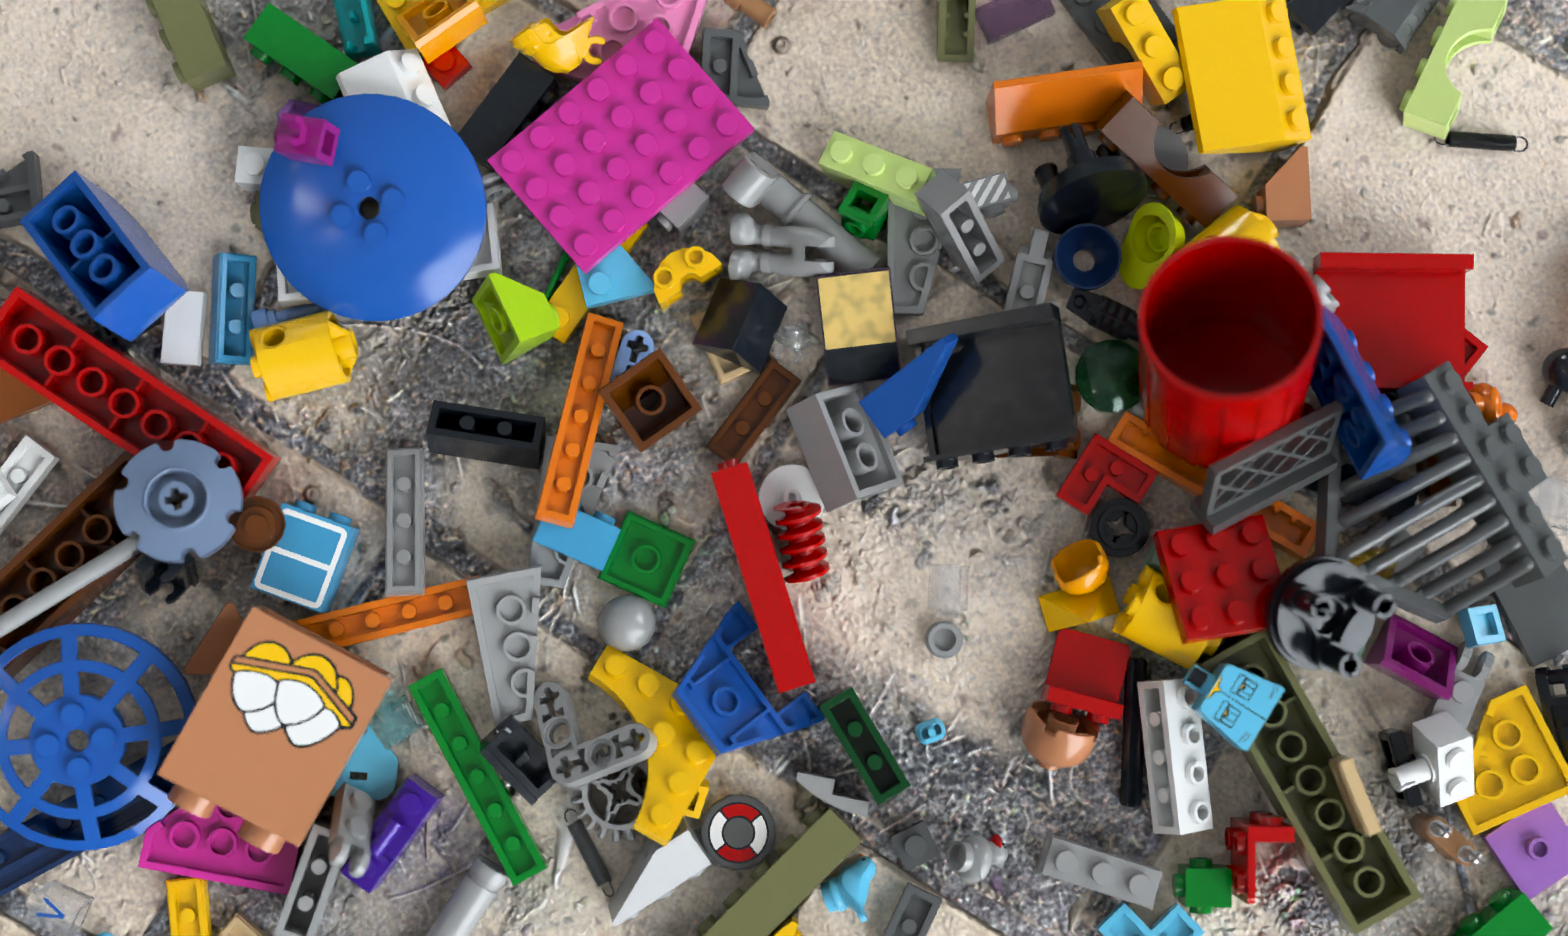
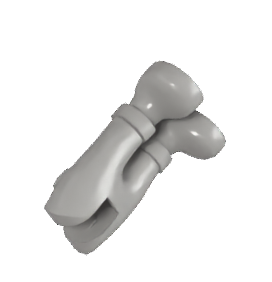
(746, 261)

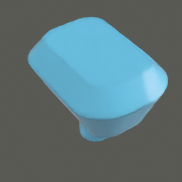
(930, 731)

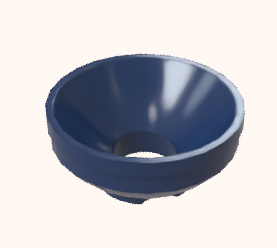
(1102, 247)

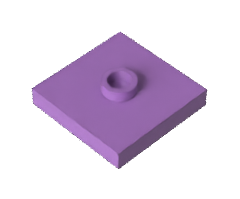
(1531, 849)

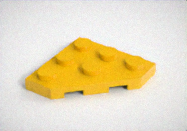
(1513, 763)

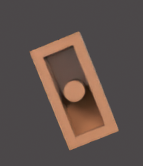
(1287, 193)

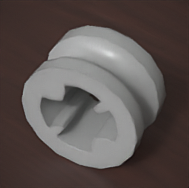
(494, 187)

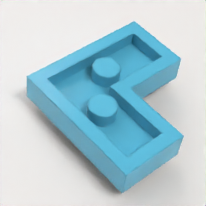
(1125, 922)

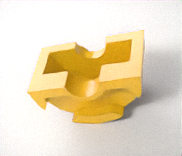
(680, 268)

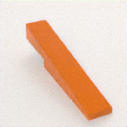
(1286, 527)

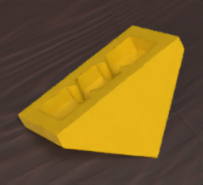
(1067, 610)

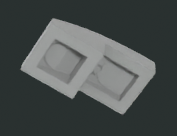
(822, 787)

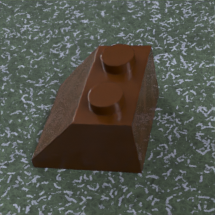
(649, 400)

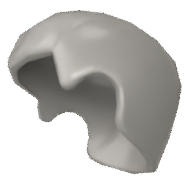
(626, 623)

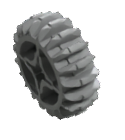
(604, 784)

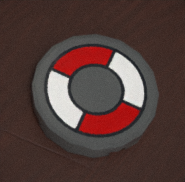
(738, 832)

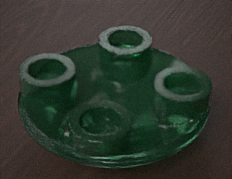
(1109, 376)

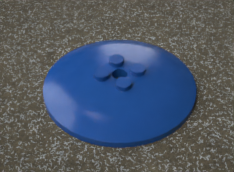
(426, 221)

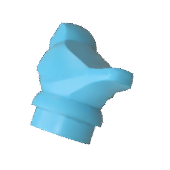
(850, 887)

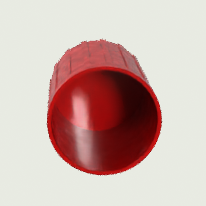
(1226, 346)

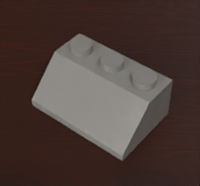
(843, 447)

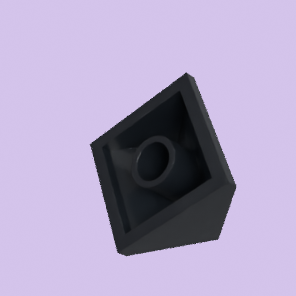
(740, 323)

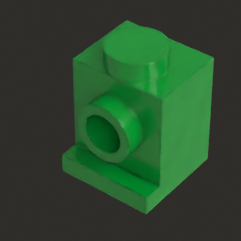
(859, 218)

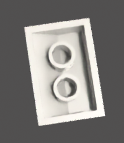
(393, 74)

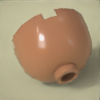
(1056, 737)

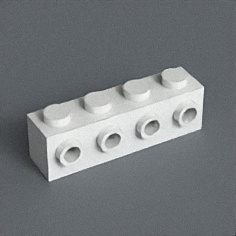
(1174, 757)

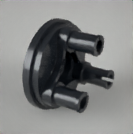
(1093, 189)
(1324, 614)

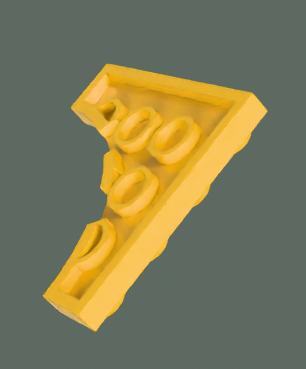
(681, 752)

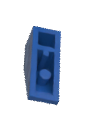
(909, 390)

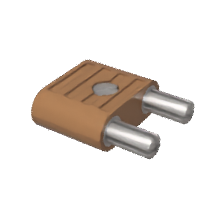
(1444, 839)

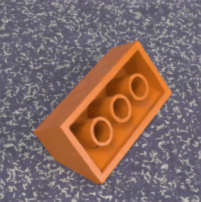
(1048, 102)

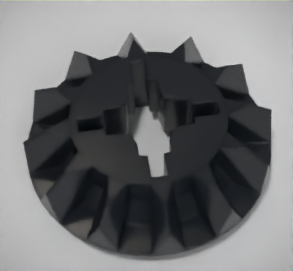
(1135, 521)

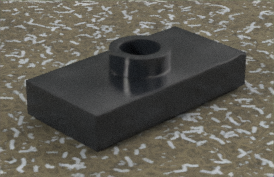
(1397, 754)

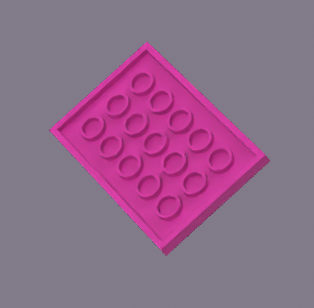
(621, 146)

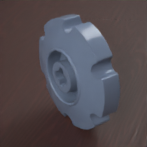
(153, 485)

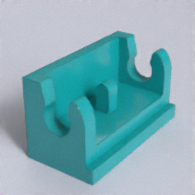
(358, 28)

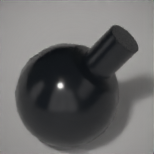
(1555, 375)

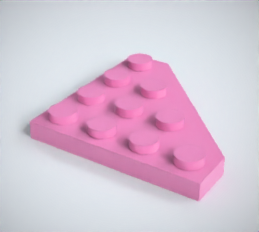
(624, 19)

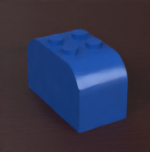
(104, 256)

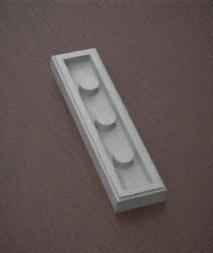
(405, 522)

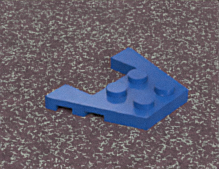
(727, 702)

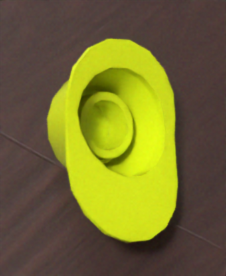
(1149, 242)

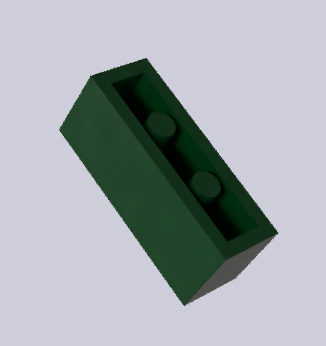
(864, 745)

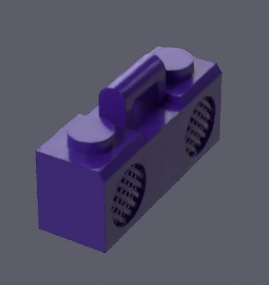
(396, 829)

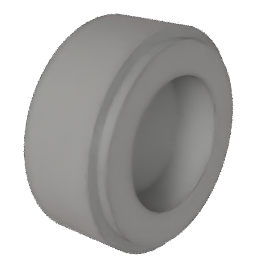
(944, 639)

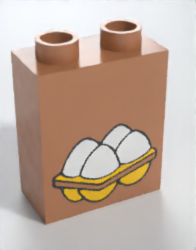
(274, 729)

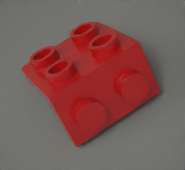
(1086, 675)
(1241, 841)

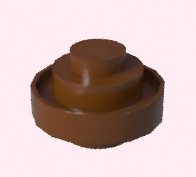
(259, 524)

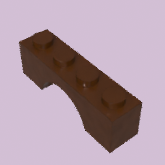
(1196, 190)

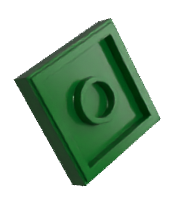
(647, 559)

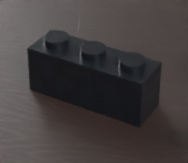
(509, 108)
(486, 434)

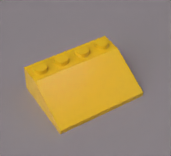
(1241, 76)

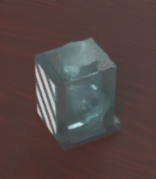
(396, 722)

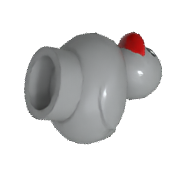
(975, 855)

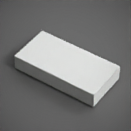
(184, 330)

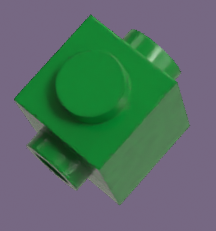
(1203, 885)

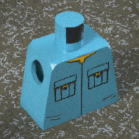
(1233, 701)

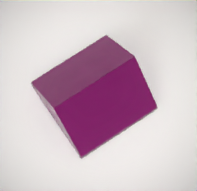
(1414, 658)

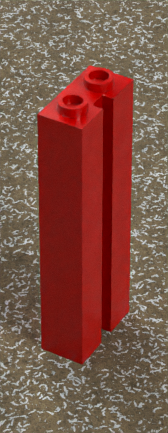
(762, 575)

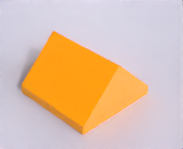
(440, 24)

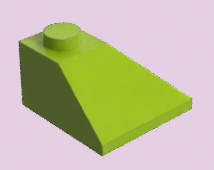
(514, 316)

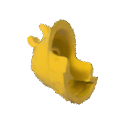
(556, 48)

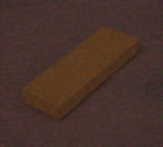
(754, 412)

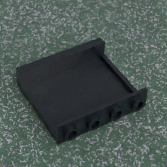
(999, 388)

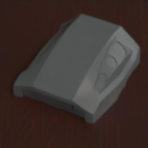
(1391, 20)

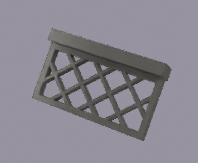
(1268, 469)

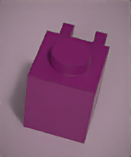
(306, 139)

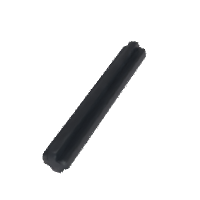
(1132, 736)

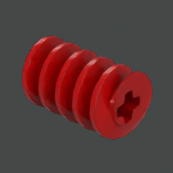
(804, 540)

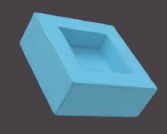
(1481, 625)

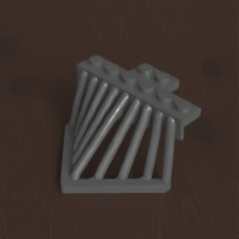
(1487, 470)

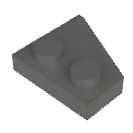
(730, 68)
(20, 190)

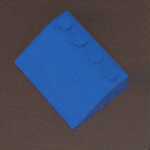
(1367, 421)

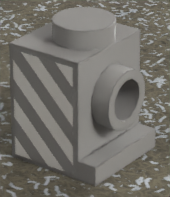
(992, 194)

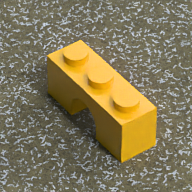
(1145, 38)

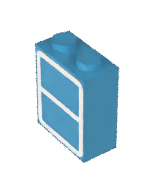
(308, 558)

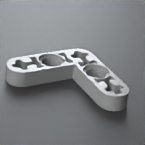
(575, 750)

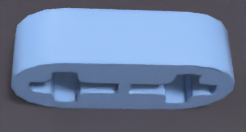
(625, 354)

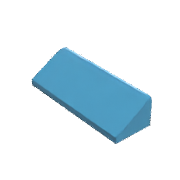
(231, 308)

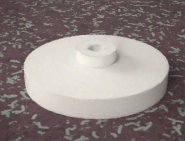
(784, 485)

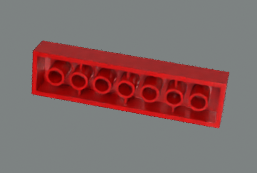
(116, 391)

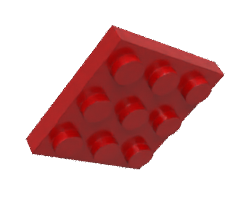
(1219, 579)

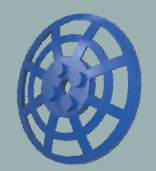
(100, 721)

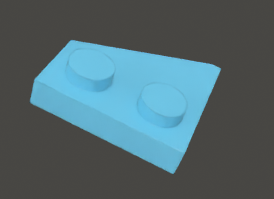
(614, 280)

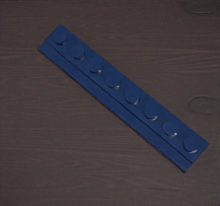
(25, 859)

